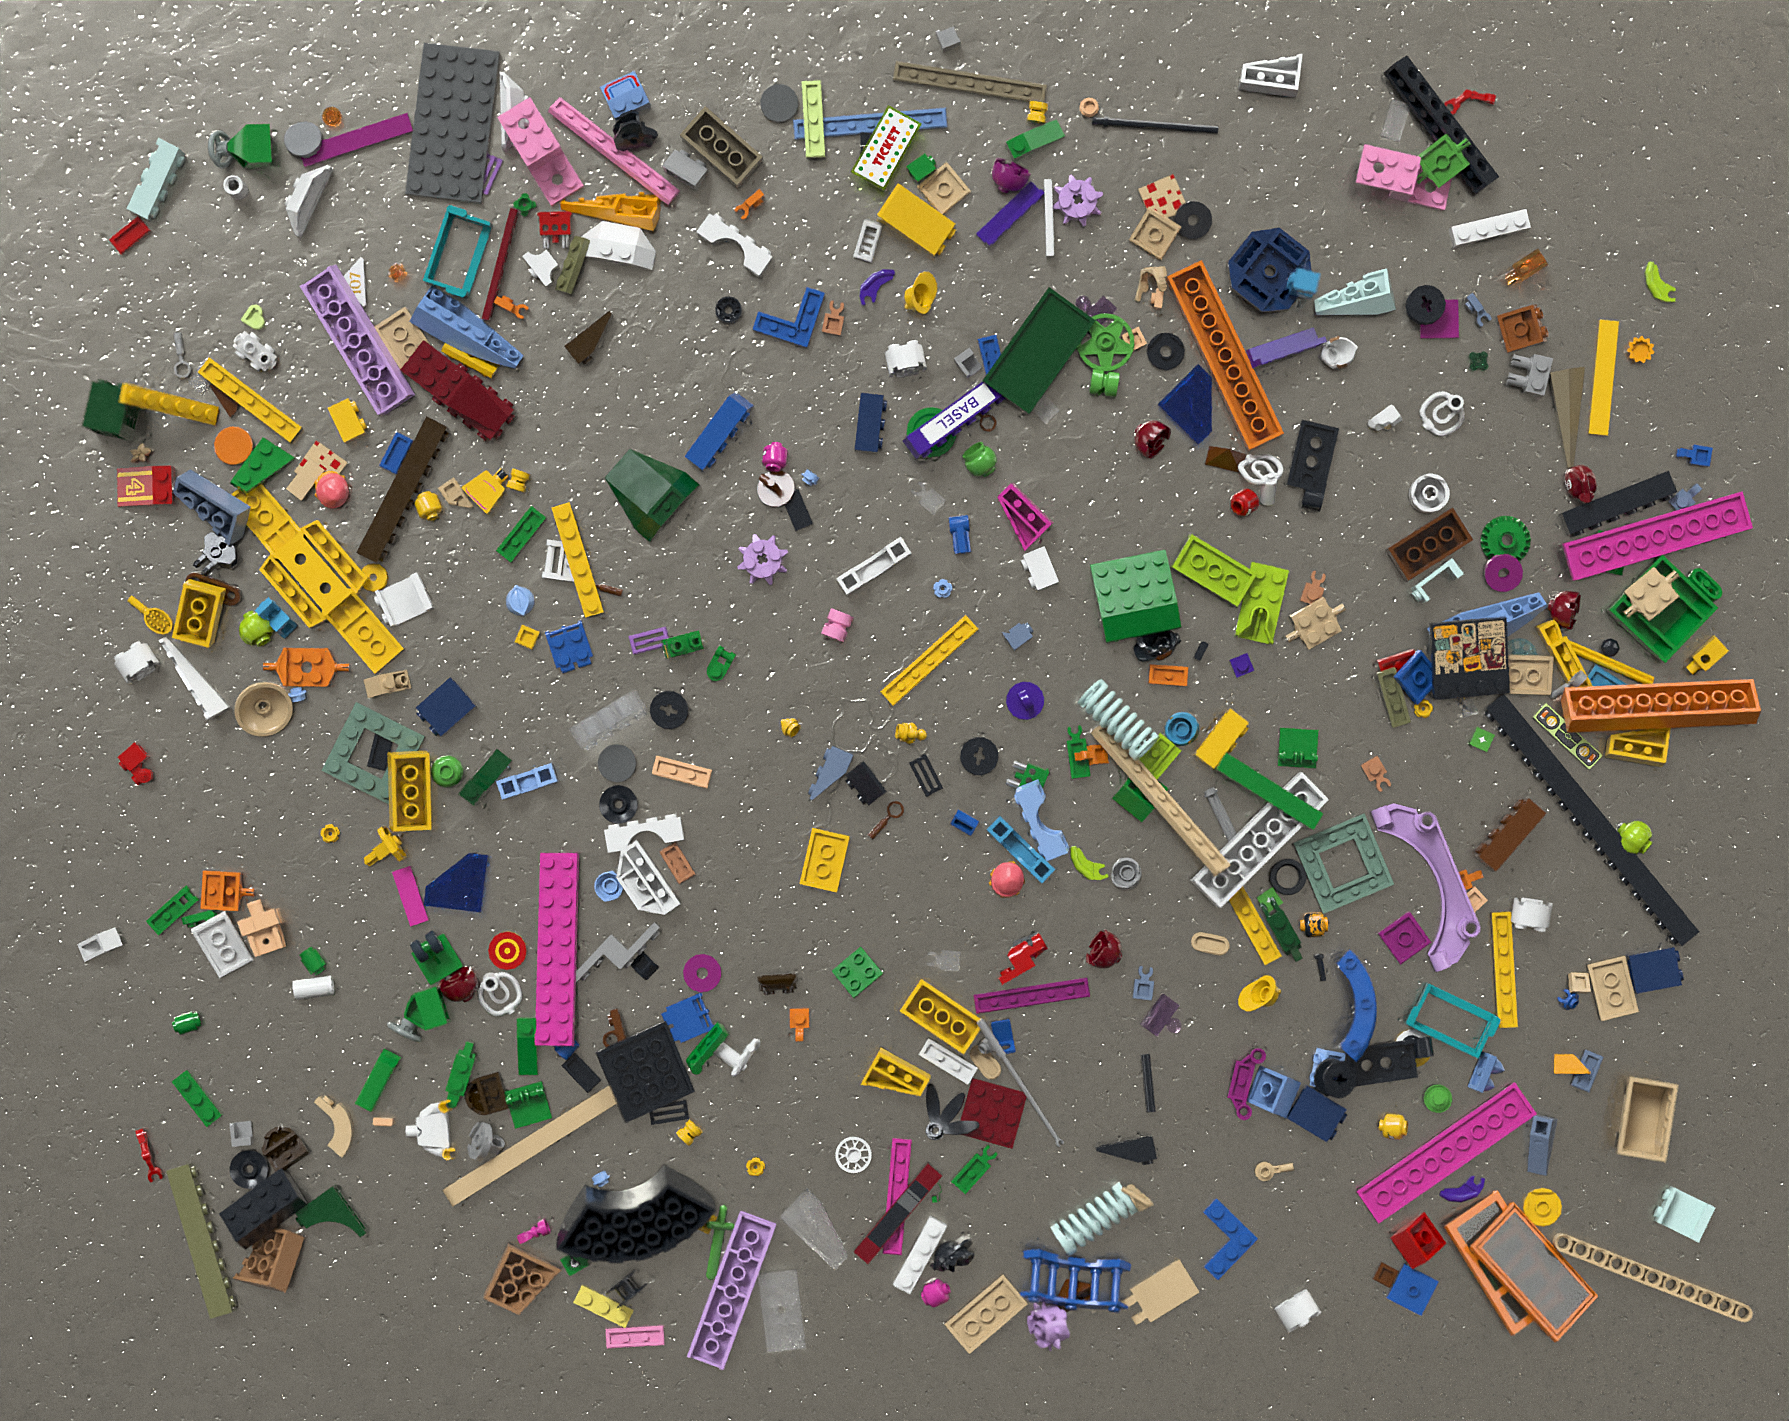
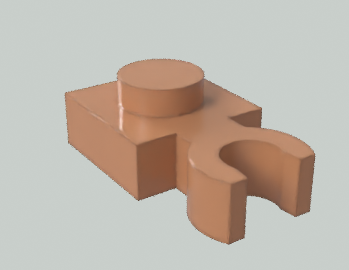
(833, 322)
(1312, 591)
(1374, 771)

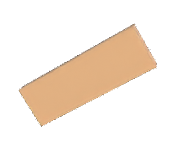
(681, 772)

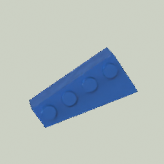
(719, 430)

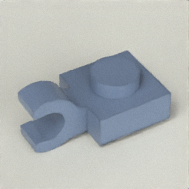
(1475, 306)
(1684, 499)

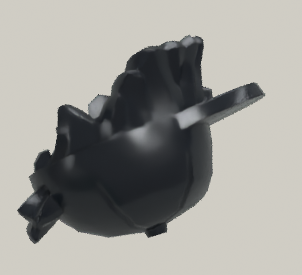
(1156, 646)
(952, 1255)

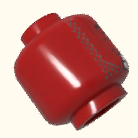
(1244, 502)

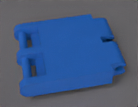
(570, 647)
(687, 1018)

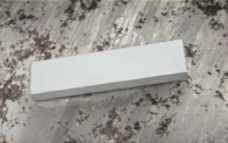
(1049, 233)

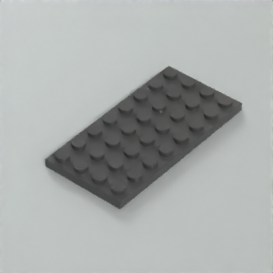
(452, 122)

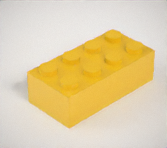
(409, 791)
(941, 1016)

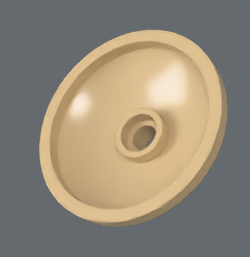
(263, 719)

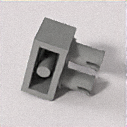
(1537, 376)

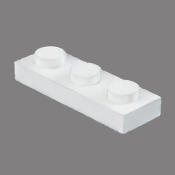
(948, 1061)

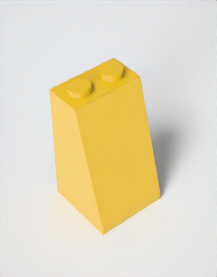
(916, 221)

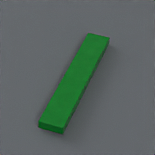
(1269, 791)

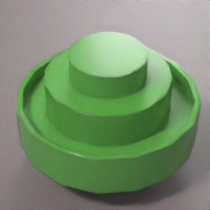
(1437, 1098)

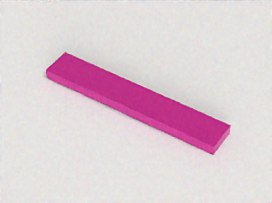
(897, 1184)

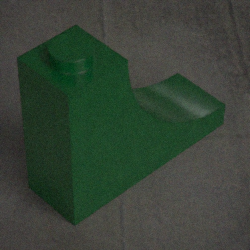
(485, 778)
(330, 1207)

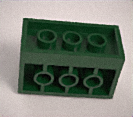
(107, 415)

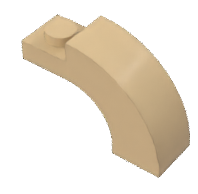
(342, 1122)

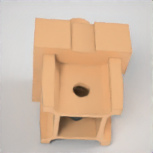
(263, 926)

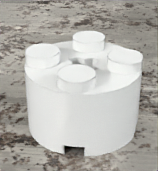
(905, 359)
(1438, 488)
(136, 662)
(1531, 913)
(1297, 1310)

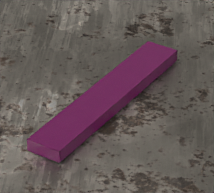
(361, 138)
(1031, 995)

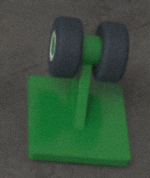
(435, 957)

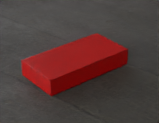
(129, 235)

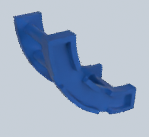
(1366, 1006)
(1074, 1265)

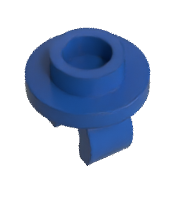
(1571, 1001)

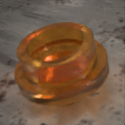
(331, 116)

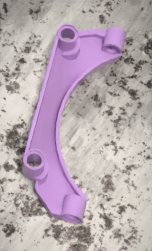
(1456, 907)

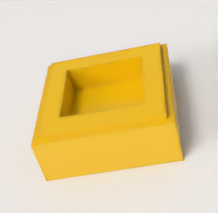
(527, 637)

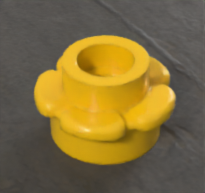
(1428, 709)
(330, 828)
(760, 1167)

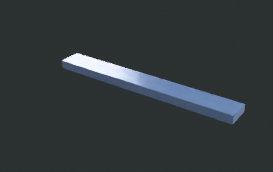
(867, 123)

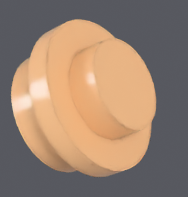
(1089, 107)

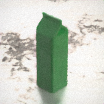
(378, 1080)

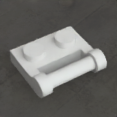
(564, 572)

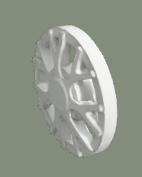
(853, 1154)

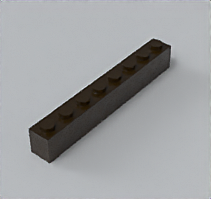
(402, 490)

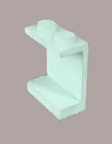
(1450, 567)
(1683, 1213)

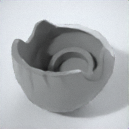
(1126, 874)

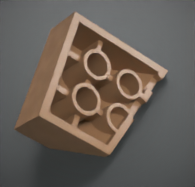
(272, 1260)
(518, 1279)

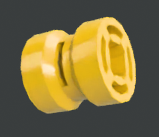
(1037, 112)
(518, 475)
(692, 1129)

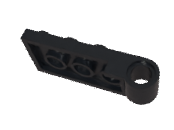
(1314, 478)
(1403, 1060)

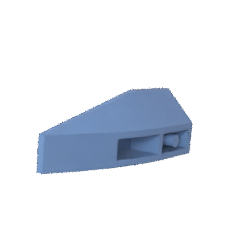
(462, 329)
(1517, 610)

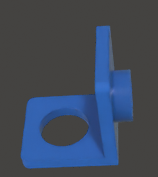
(1003, 1034)

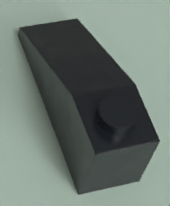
(1135, 1150)

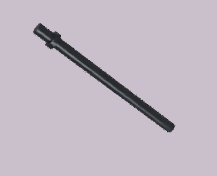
(1154, 125)

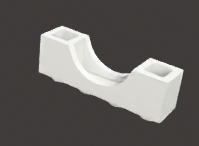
(1490, 227)
(714, 231)
(874, 566)
(619, 837)
(920, 1254)

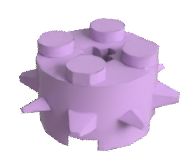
(1066, 200)
(764, 570)
(1048, 1325)

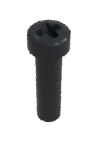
(1319, 957)

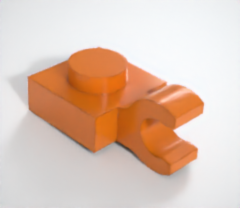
(753, 201)
(506, 304)
(1095, 754)
(1468, 878)
(799, 1019)

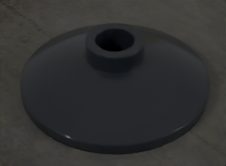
(610, 797)
(240, 1174)

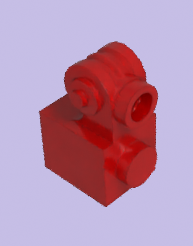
(132, 760)

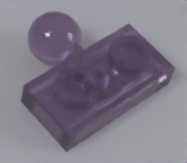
(1102, 306)
(1161, 1015)

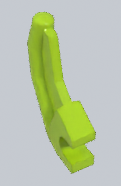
(1656, 285)
(1085, 867)

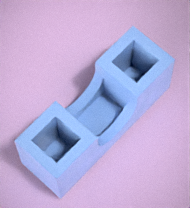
(527, 781)

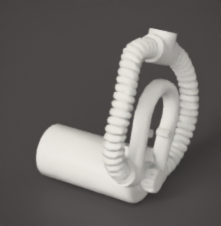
(1454, 402)
(1269, 481)
(490, 983)
(734, 1059)

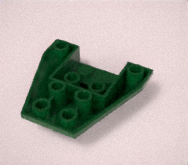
(649, 491)

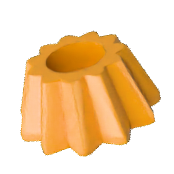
(1640, 349)

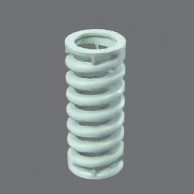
(1090, 698)
(1088, 1225)

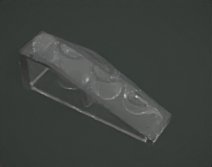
(811, 1223)

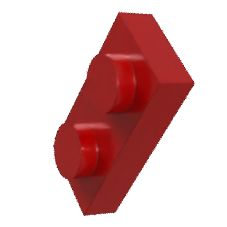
(1397, 660)

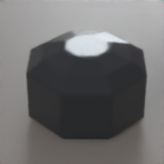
(1609, 647)

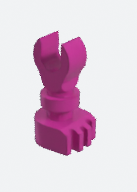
(543, 1228)

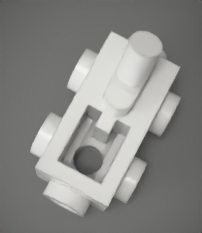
(249, 346)

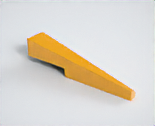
(635, 211)

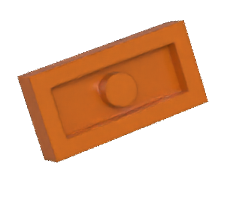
(1168, 675)

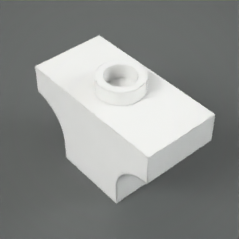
(541, 266)

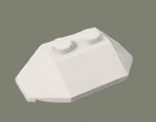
(510, 96)
(305, 197)
(620, 245)
(644, 881)

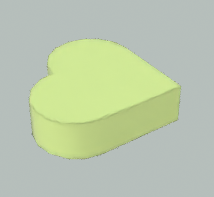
(254, 318)

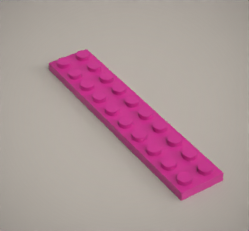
(1657, 536)
(557, 949)
(1446, 1152)

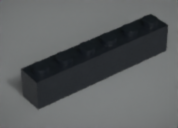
(1617, 503)

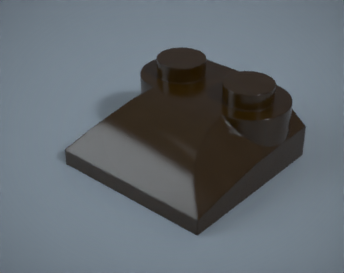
(783, 982)

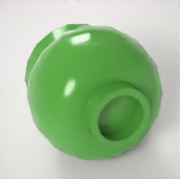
(980, 459)
(447, 771)

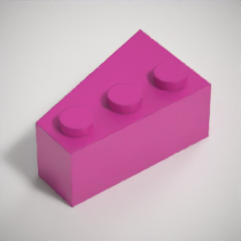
(1024, 515)

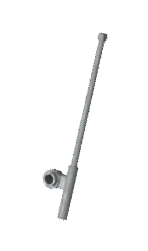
(990, 1044)

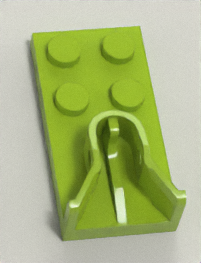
(1214, 570)
(1262, 604)

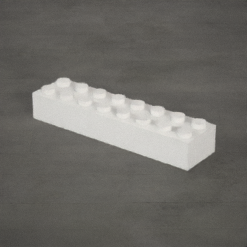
(1256, 843)

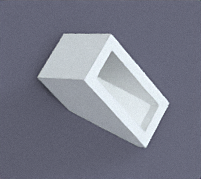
(100, 944)

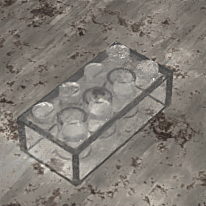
(609, 719)
(784, 1329)

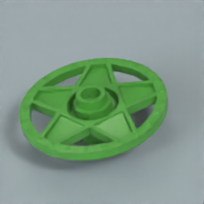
(1106, 343)

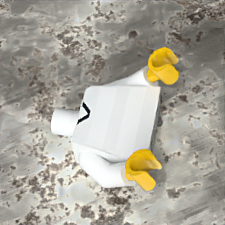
(433, 1130)

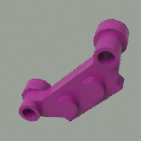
(1242, 1080)

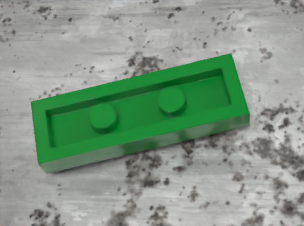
(521, 534)
(197, 1098)

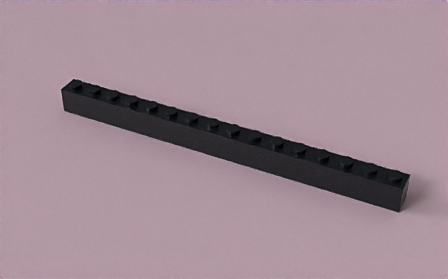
(1591, 820)

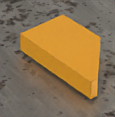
(1569, 1065)

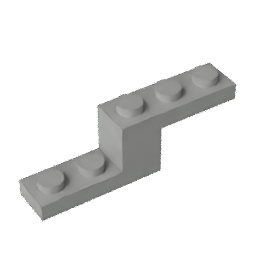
(617, 952)

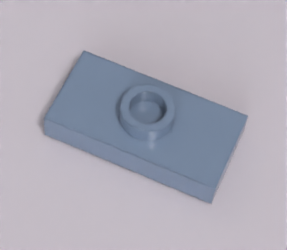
(1592, 1062)

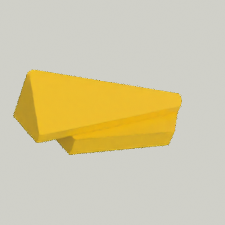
(1561, 650)

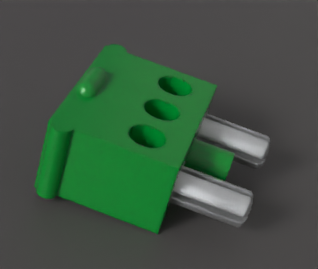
(1040, 774)

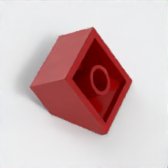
(1418, 1240)

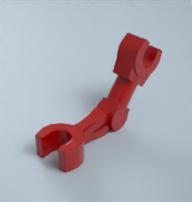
(1468, 94)
(146, 1155)

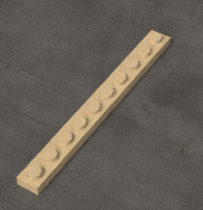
(1163, 802)

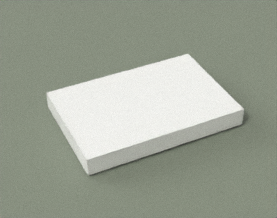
(222, 944)

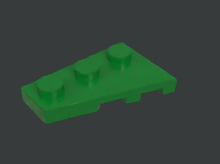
(260, 465)

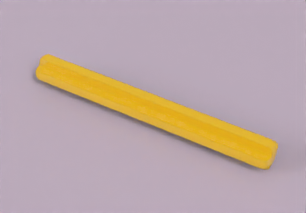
(1612, 664)

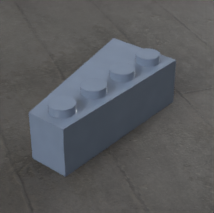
(213, 504)

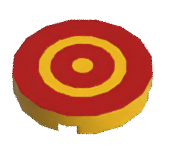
(507, 950)

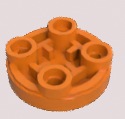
(233, 445)

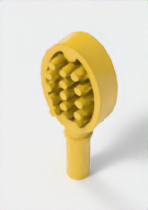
(154, 618)

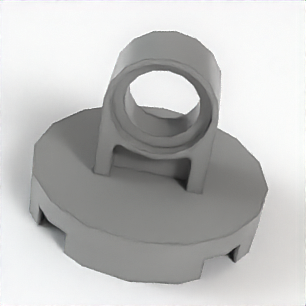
(483, 1142)

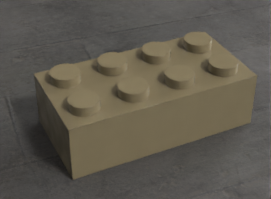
(721, 147)

